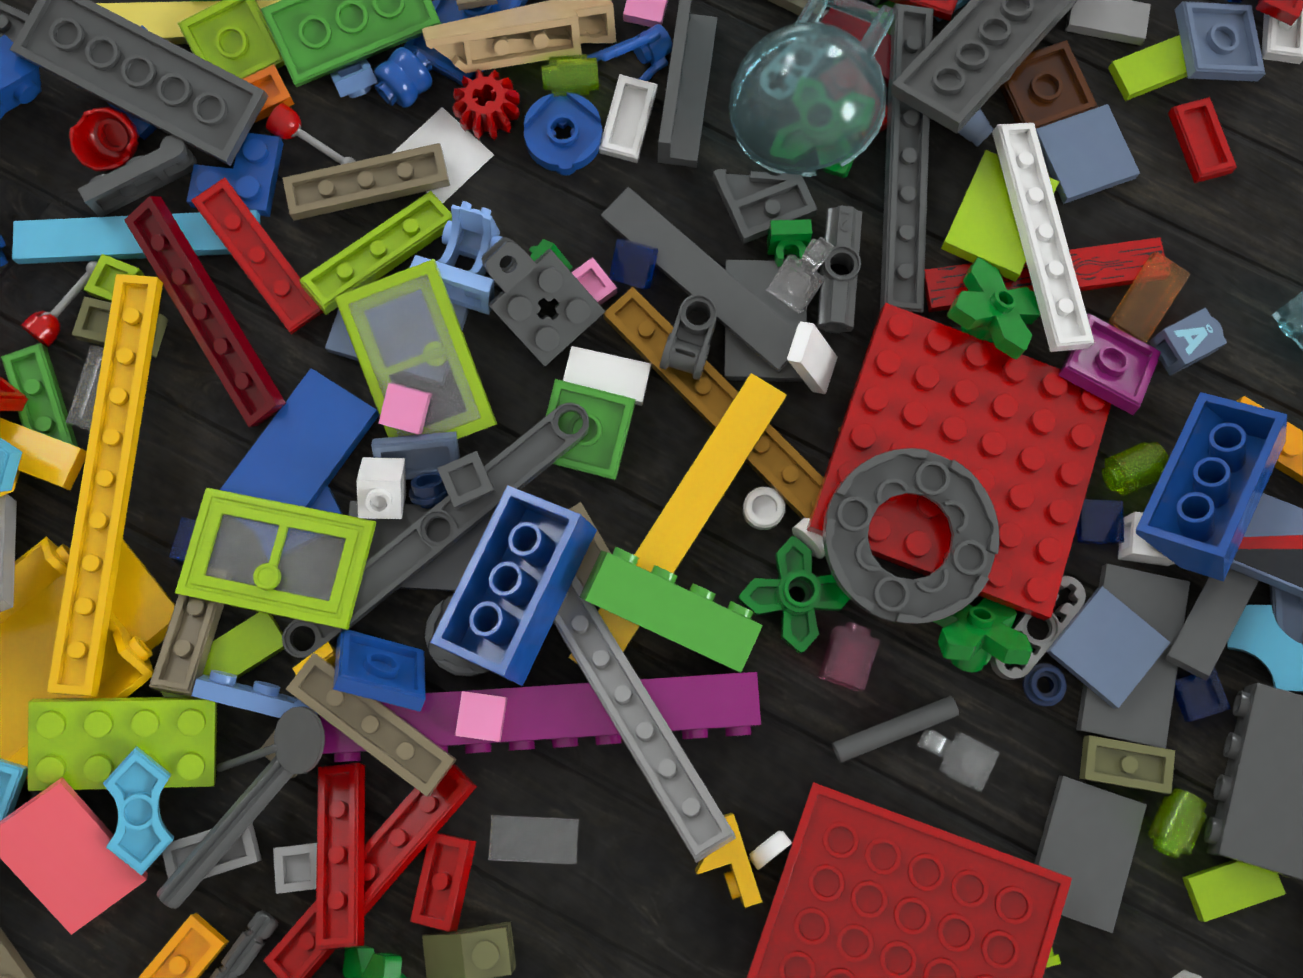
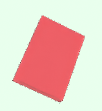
(63, 857)

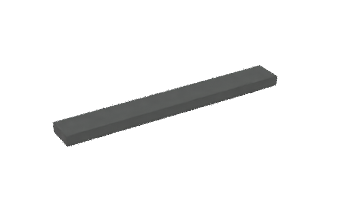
(905, 171)

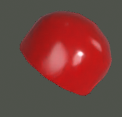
(104, 139)

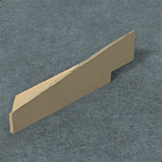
(523, 34)

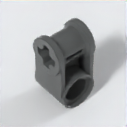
(690, 343)

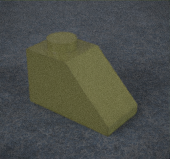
(470, 952)

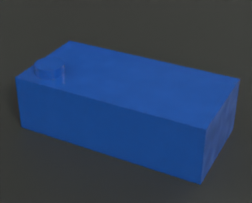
(514, 585)

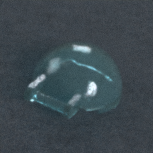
(811, 91)

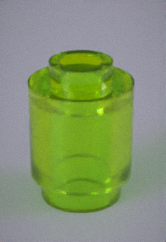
(570, 75)
(1135, 467)
(1177, 823)

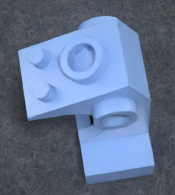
(468, 235)

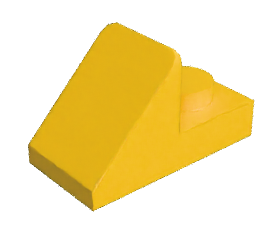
(740, 878)

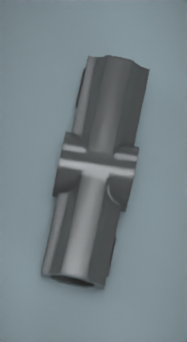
(837, 291)

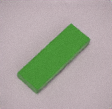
(34, 376)

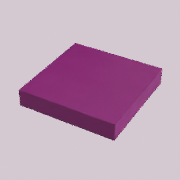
(1113, 367)

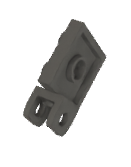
(525, 284)

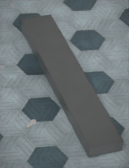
(699, 274)

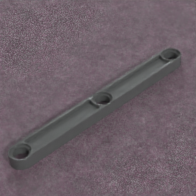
(413, 547)

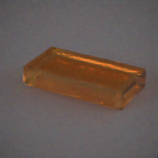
(1149, 297)

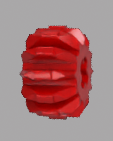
(486, 104)

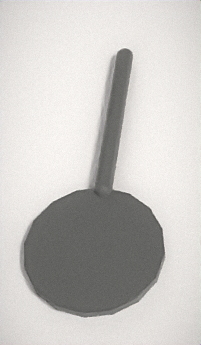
(297, 743)

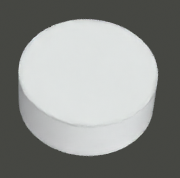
(763, 508)
(810, 539)
(769, 849)

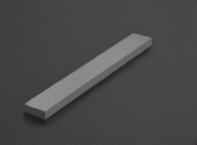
(642, 727)

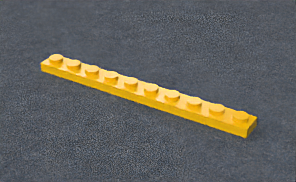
(105, 487)

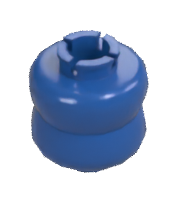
(403, 77)

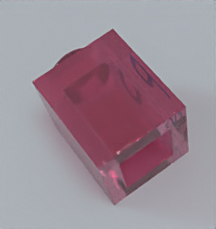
(849, 657)

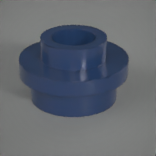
(427, 490)
(1056, 681)

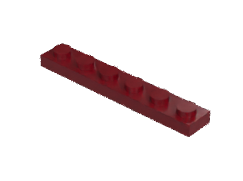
(204, 311)

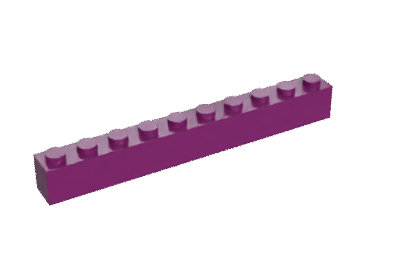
(575, 712)

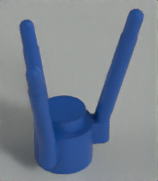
(648, 47)

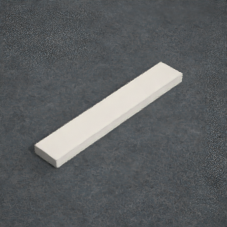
(1042, 237)

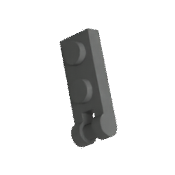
(139, 177)

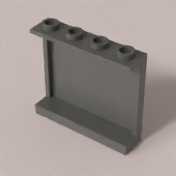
(1262, 784)

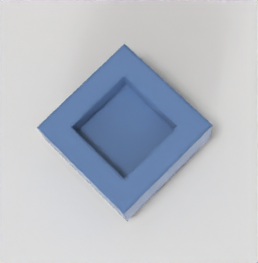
(354, 79)

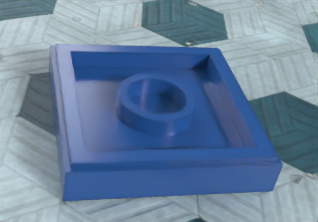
(380, 670)

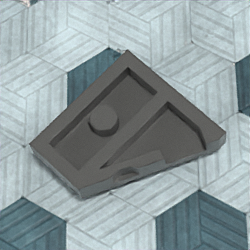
(763, 197)

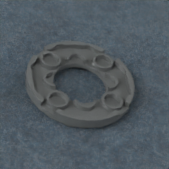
(971, 525)

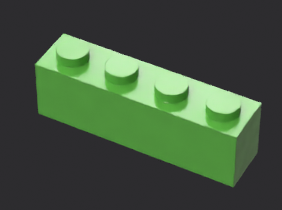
(671, 610)

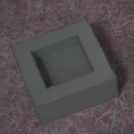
(466, 480)

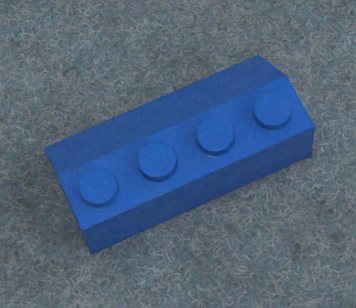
(1213, 484)

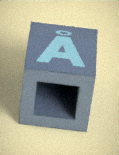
(1188, 341)

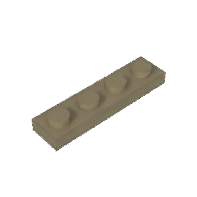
(366, 181)
(372, 727)

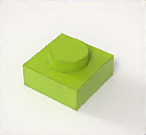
(103, 277)

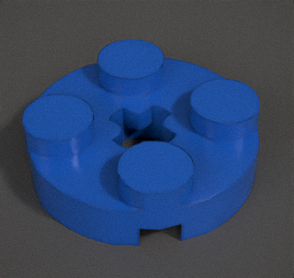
(562, 111)

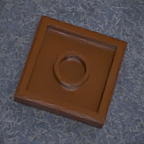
(1048, 87)

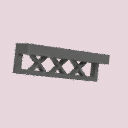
(686, 87)

